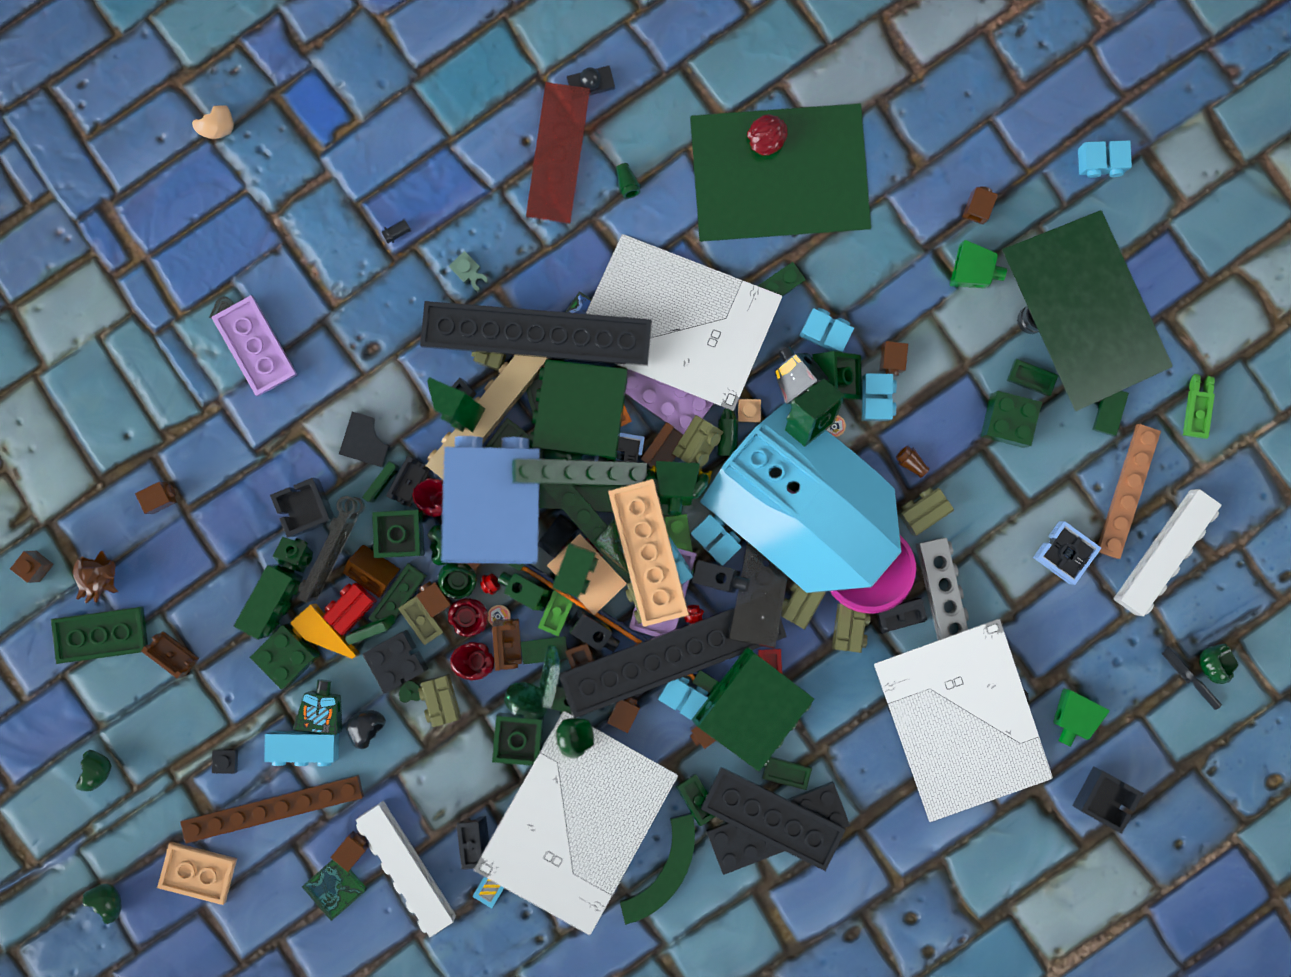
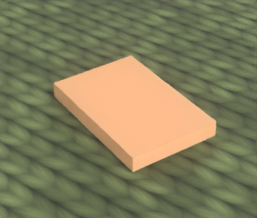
(603, 581)
(197, 873)

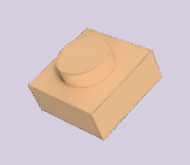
(749, 410)

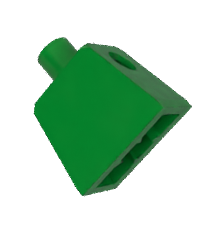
(975, 267)
(1077, 716)

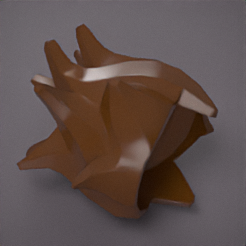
(94, 576)

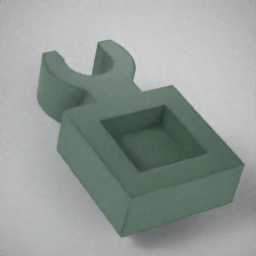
(467, 270)

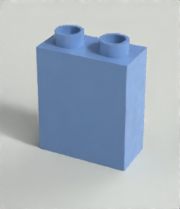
(483, 509)

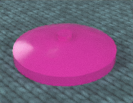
(889, 588)

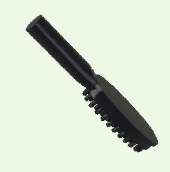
(1188, 676)

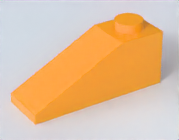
(317, 630)

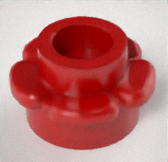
(489, 584)
(695, 614)

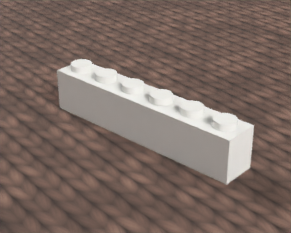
(1168, 552)
(406, 869)

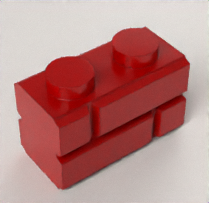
(349, 608)

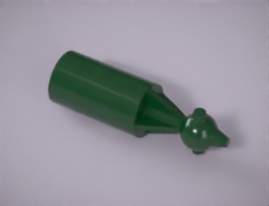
(729, 438)

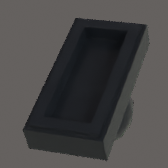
(597, 79)
(557, 535)

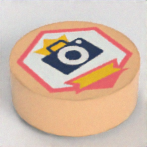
(838, 428)
(498, 612)

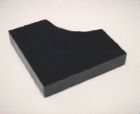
(362, 442)

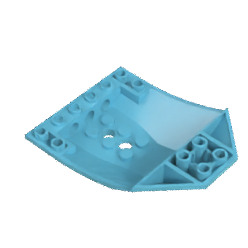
(830, 532)

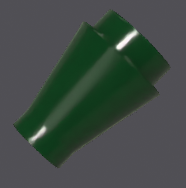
(628, 184)

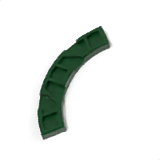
(669, 878)

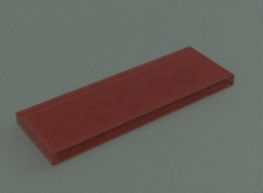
(558, 152)

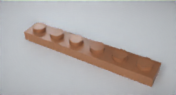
(1128, 491)

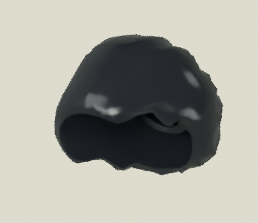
(363, 727)

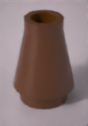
(912, 461)

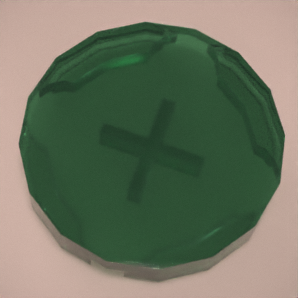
(525, 699)

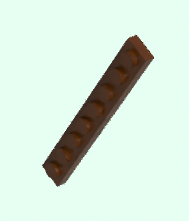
(272, 809)

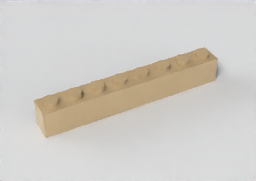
(498, 401)

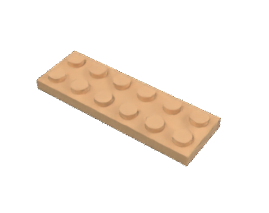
(648, 553)

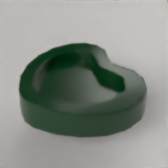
(409, 691)

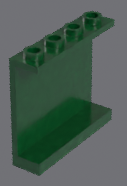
(579, 409)
(753, 709)

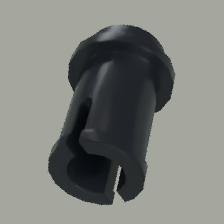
(396, 231)

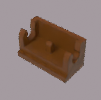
(506, 644)
(170, 655)

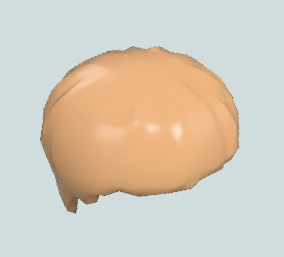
(216, 124)

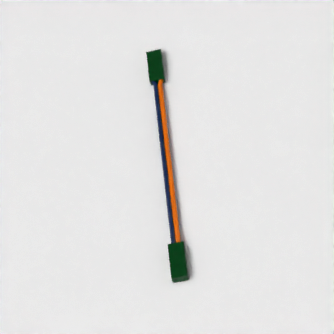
(701, 679)

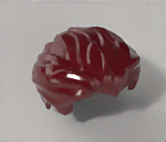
(767, 134)
(429, 497)
(468, 617)
(472, 661)

